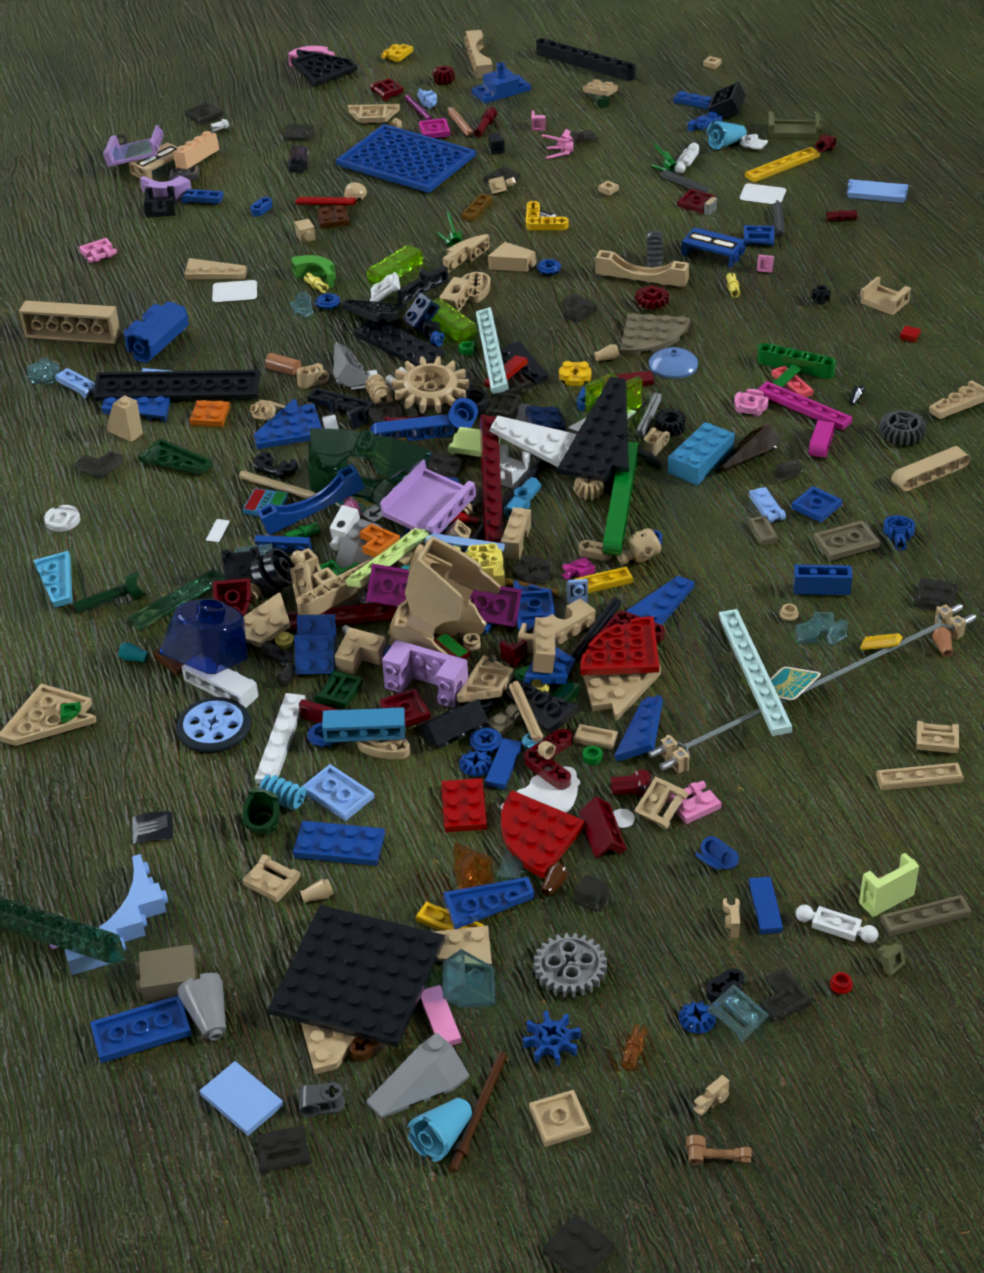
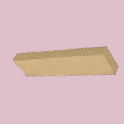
(919, 776)

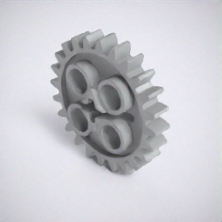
(570, 965)

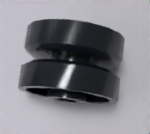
(272, 571)

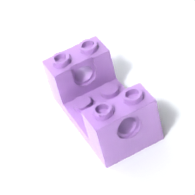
(412, 661)

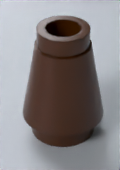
(554, 879)

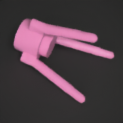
(566, 147)

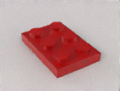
(463, 805)

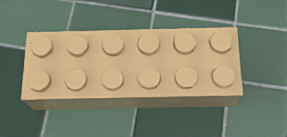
(70, 322)

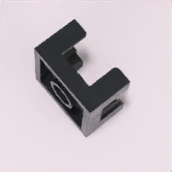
(160, 205)
(238, 564)

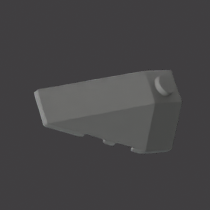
(347, 368)
(426, 1072)

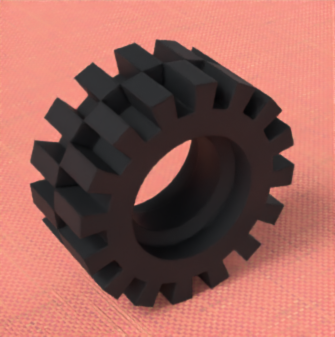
(670, 421)

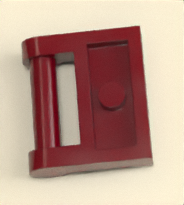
(389, 85)

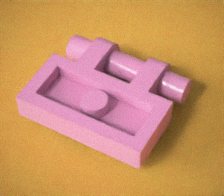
(98, 250)
(697, 806)

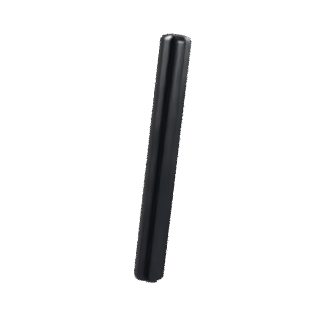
(596, 627)

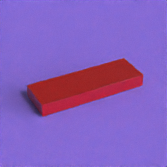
(511, 368)

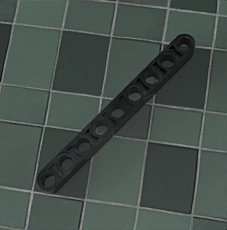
(586, 59)

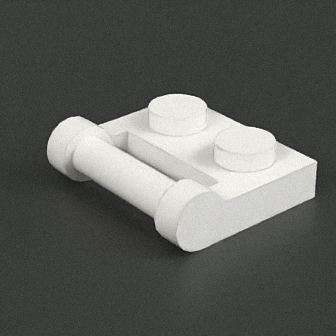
(385, 287)

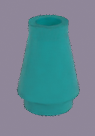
(130, 652)

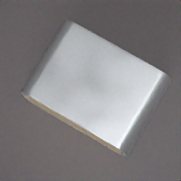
(710, 206)

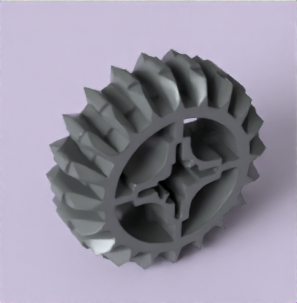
(654, 248)
(902, 428)

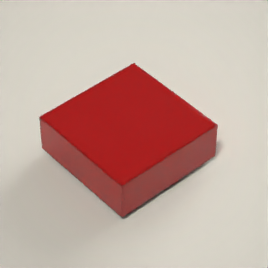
(910, 333)

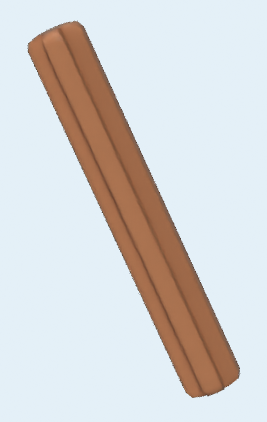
(460, 121)

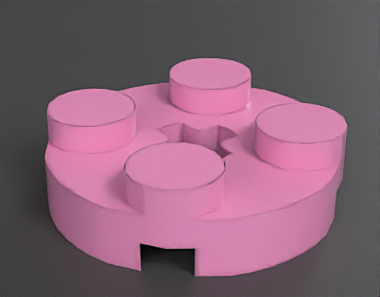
(744, 405)

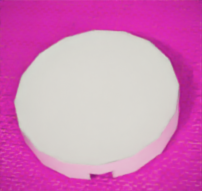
(62, 518)

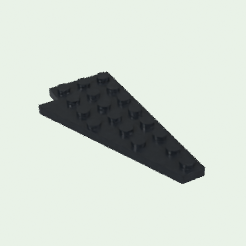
(603, 437)

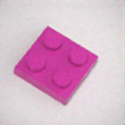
(435, 128)

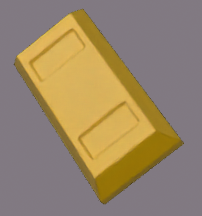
(881, 641)

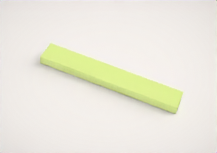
(388, 556)

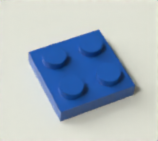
(816, 504)

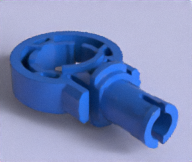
(899, 528)

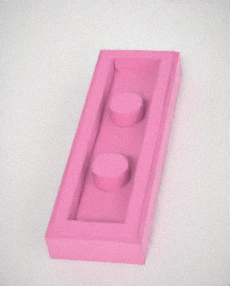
(439, 1015)

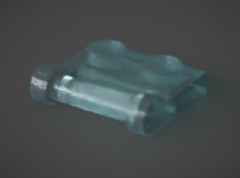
(742, 1008)

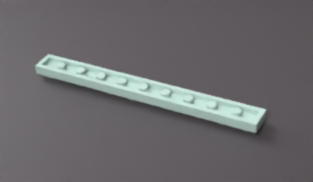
(492, 351)
(755, 673)

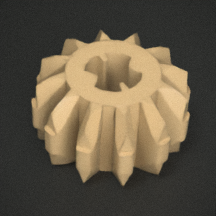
(588, 488)

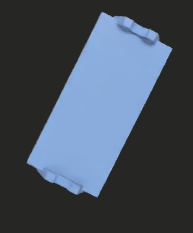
(877, 191)

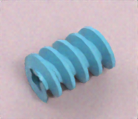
(288, 793)

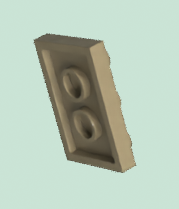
(846, 540)

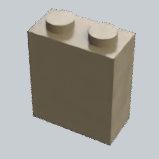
(164, 971)

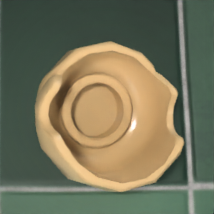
(355, 190)

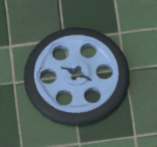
(207, 743)

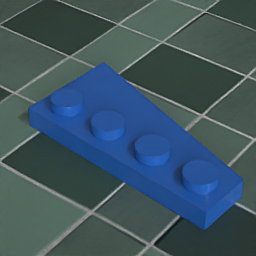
(148, 407)
(664, 600)
(642, 730)
(482, 901)

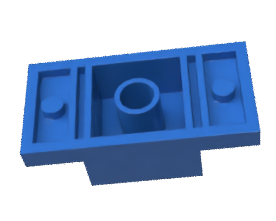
(500, 85)

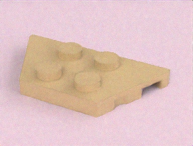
(373, 113)
(266, 621)
(486, 681)

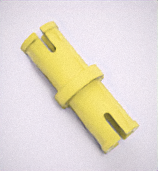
(316, 283)
(733, 285)

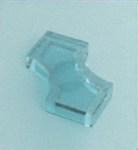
(810, 630)

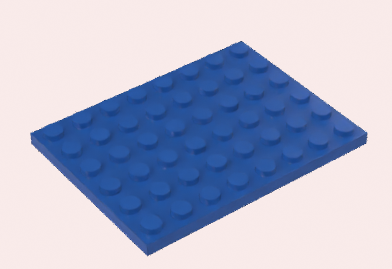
(406, 158)

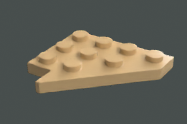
(617, 690)
(41, 716)

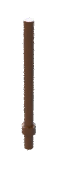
(462, 1147)

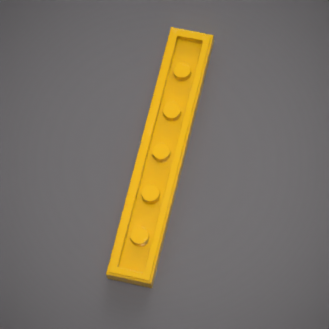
(782, 164)

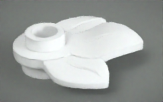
(753, 142)

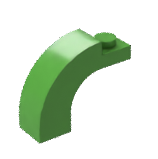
(316, 266)

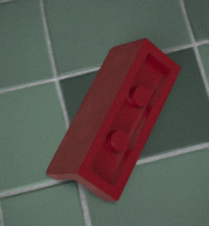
(602, 827)

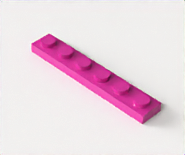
(805, 405)

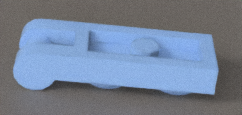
(76, 382)
(767, 505)

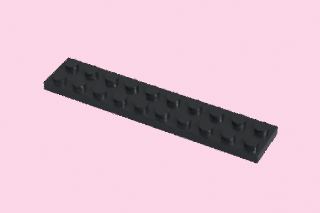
(178, 384)

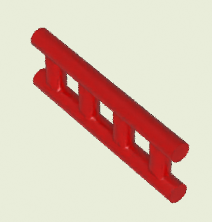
(325, 201)

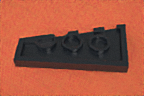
(532, 369)
(547, 709)

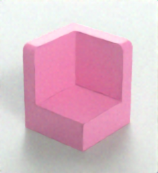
(538, 122)

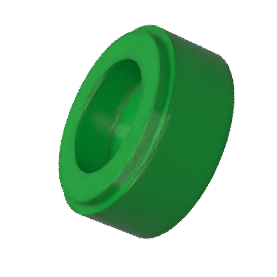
(592, 755)

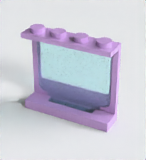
(118, 154)

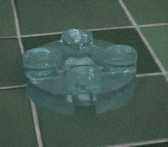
(43, 371)

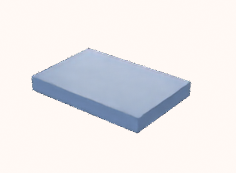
(338, 792)
(241, 1098)

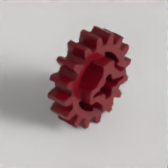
(652, 297)

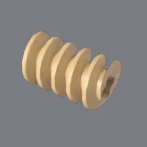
(378, 389)

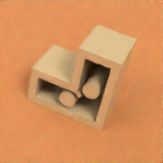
(359, 647)

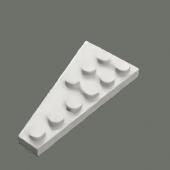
(539, 440)

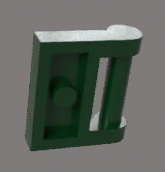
(343, 692)

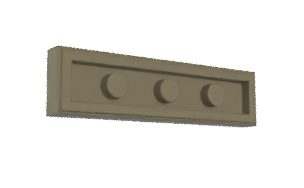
(925, 915)

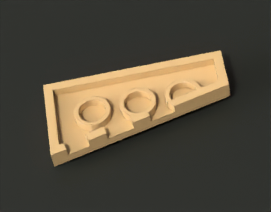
(213, 270)
(965, 398)
(472, 940)

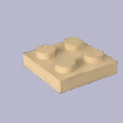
(600, 88)

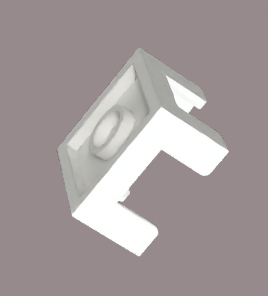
(512, 469)

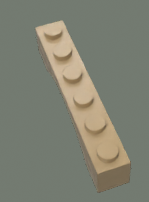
(479, 62)
(611, 264)

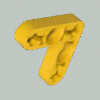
(535, 222)

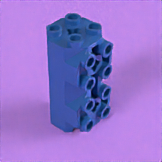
(156, 331)

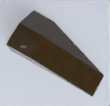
(753, 444)

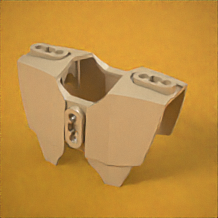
(440, 596)

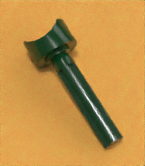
(111, 594)

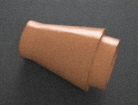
(943, 641)

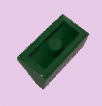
(567, 691)

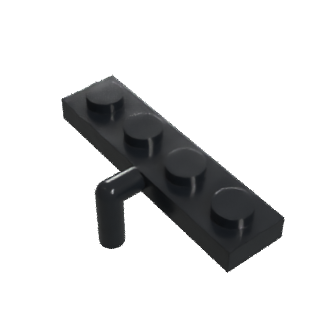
(425, 283)
(337, 401)

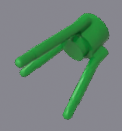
(668, 163)
(453, 237)

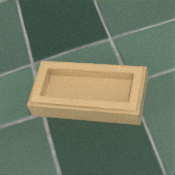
(595, 737)

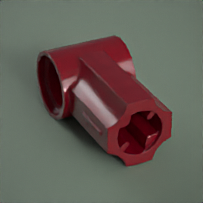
(825, 142)
(636, 783)

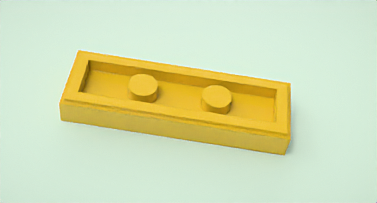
(608, 579)
(438, 918)

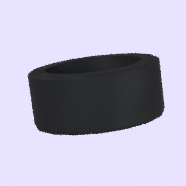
(480, 395)

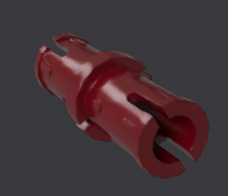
(841, 215)

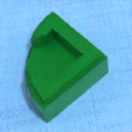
(69, 711)

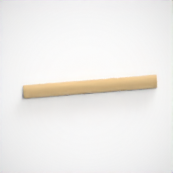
(276, 484)

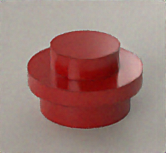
(841, 983)

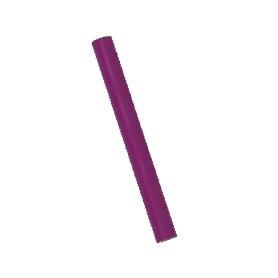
(418, 107)

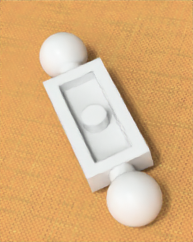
(686, 158)
(837, 923)

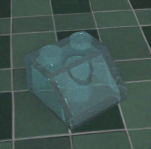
(468, 981)

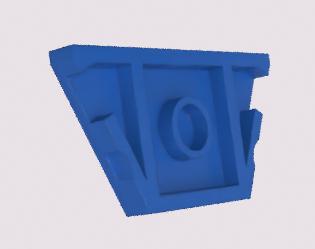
(533, 603)
(561, 671)

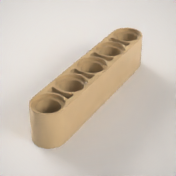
(930, 468)

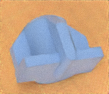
(427, 98)

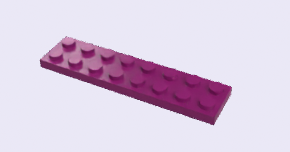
(389, 584)

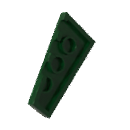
(175, 457)

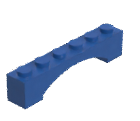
(280, 516)

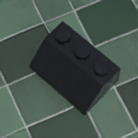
(727, 100)
(453, 724)

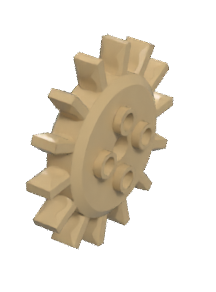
(420, 378)

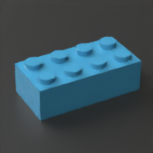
(701, 453)

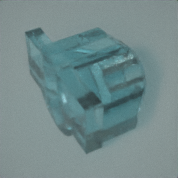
(302, 304)

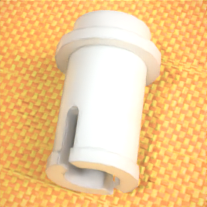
(223, 124)

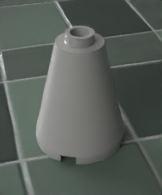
(205, 1004)

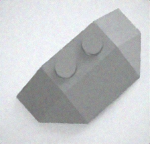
(351, 545)

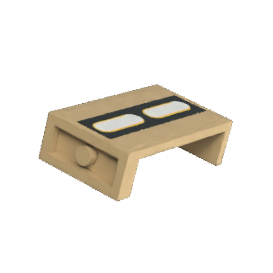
(144, 166)

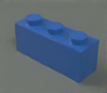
(822, 579)

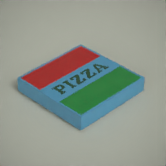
(263, 497)

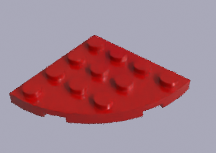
(623, 650)
(537, 832)

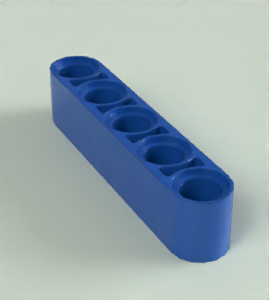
(415, 428)

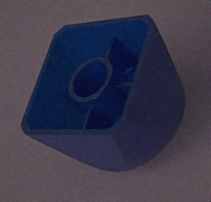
(206, 636)

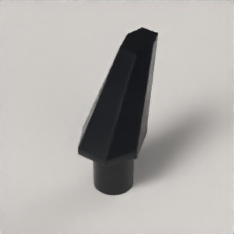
(856, 393)
(650, 458)

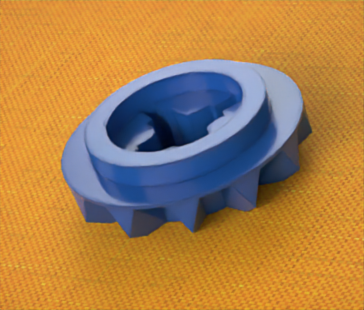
(548, 267)
(332, 301)
(315, 734)
(485, 734)
(482, 767)
(691, 1023)

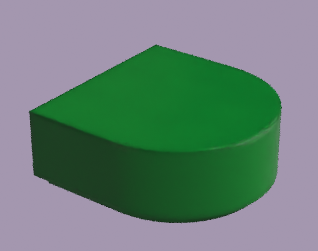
(467, 348)

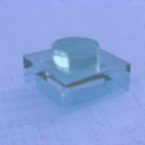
(837, 631)

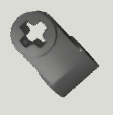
(318, 1099)

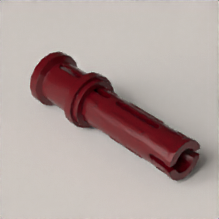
(487, 119)

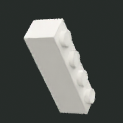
(223, 684)

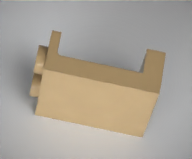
(884, 298)

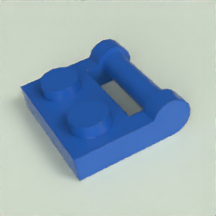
(758, 235)

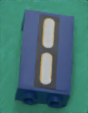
(714, 243)

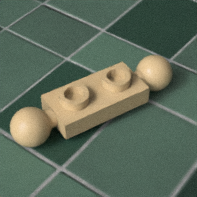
(300, 574)

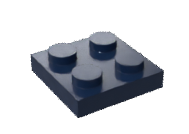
(546, 417)

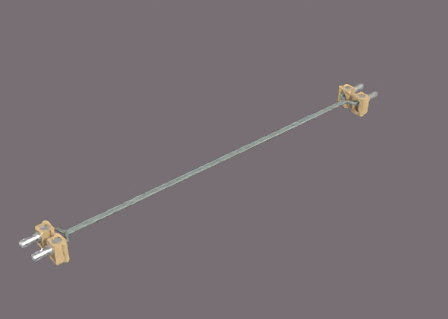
(679, 758)

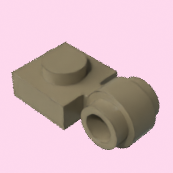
(505, 723)

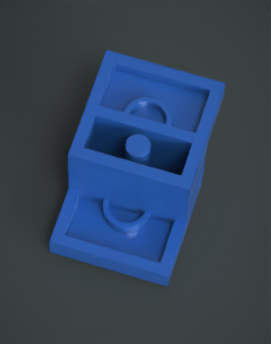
(315, 644)

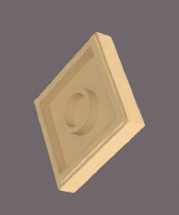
(559, 1118)

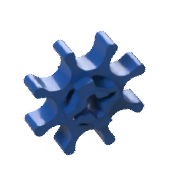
(551, 1038)

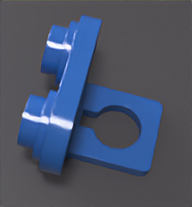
(718, 854)

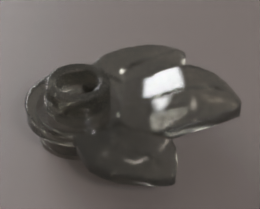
(585, 134)

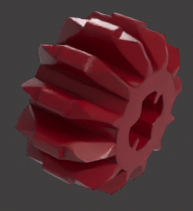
(443, 75)

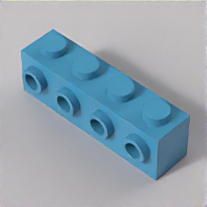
(363, 725)

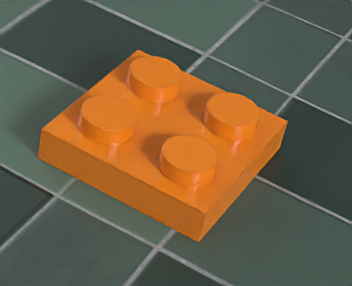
(209, 413)

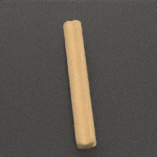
(526, 711)

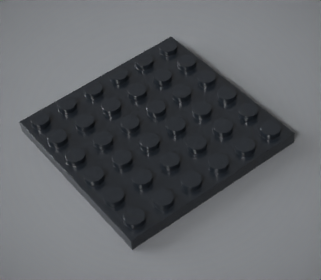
(357, 975)

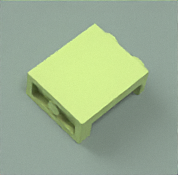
(466, 442)
(883, 893)

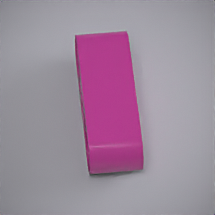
(821, 439)

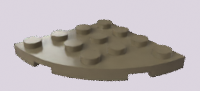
(651, 332)

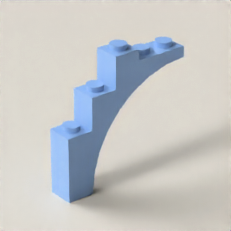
(143, 901)

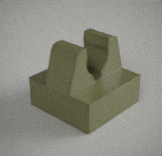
(891, 958)

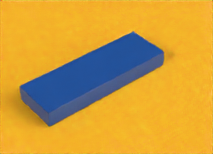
(503, 764)
(765, 905)

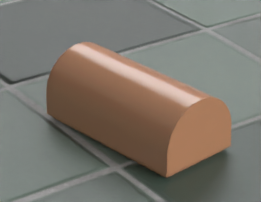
(282, 364)

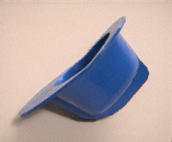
(463, 413)

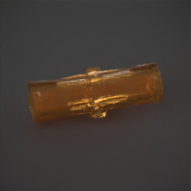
(634, 1047)

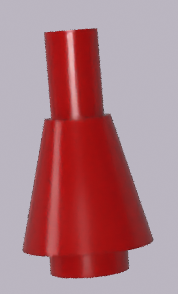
(465, 518)

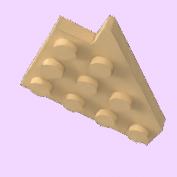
(326, 1047)

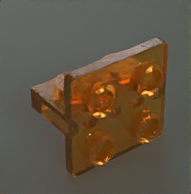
(472, 867)

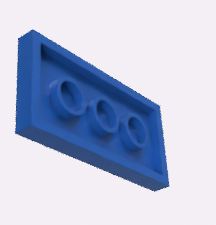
(339, 843)
(140, 1028)

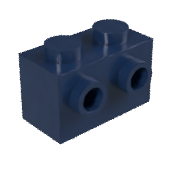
(420, 311)

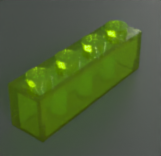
(399, 262)
(454, 322)

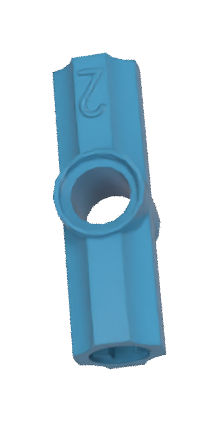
(522, 496)

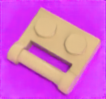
(937, 737)
(655, 799)
(267, 883)

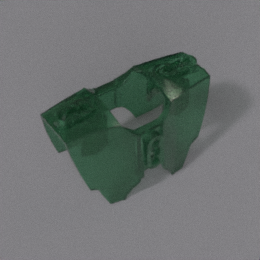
(391, 457)

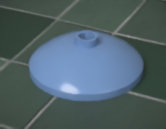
(673, 363)

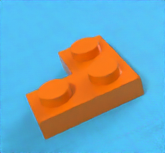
(378, 539)

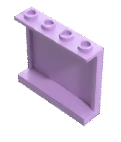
(426, 500)

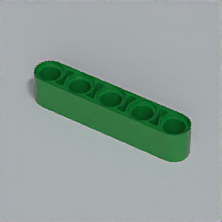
(810, 363)

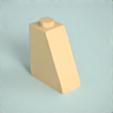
(512, 258)
(125, 419)

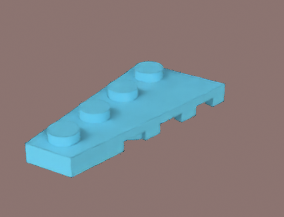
(56, 576)

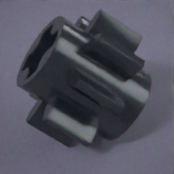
(821, 294)

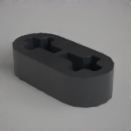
(723, 983)

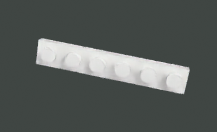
(280, 737)

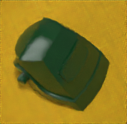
(261, 811)

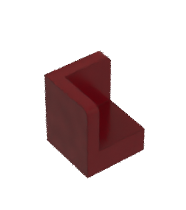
(513, 653)

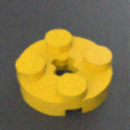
(575, 373)

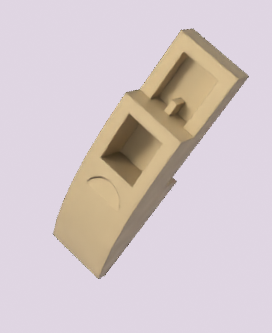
(466, 250)

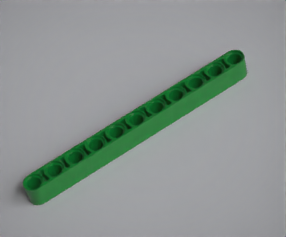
(620, 505)

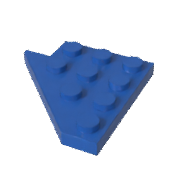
(288, 426)

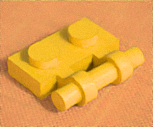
(397, 52)

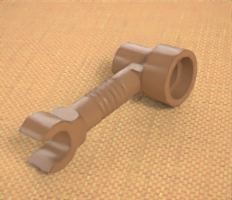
(697, 1151)

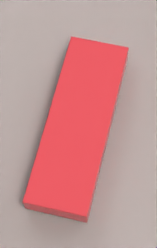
(795, 384)

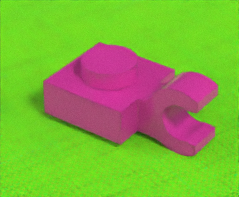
(580, 567)

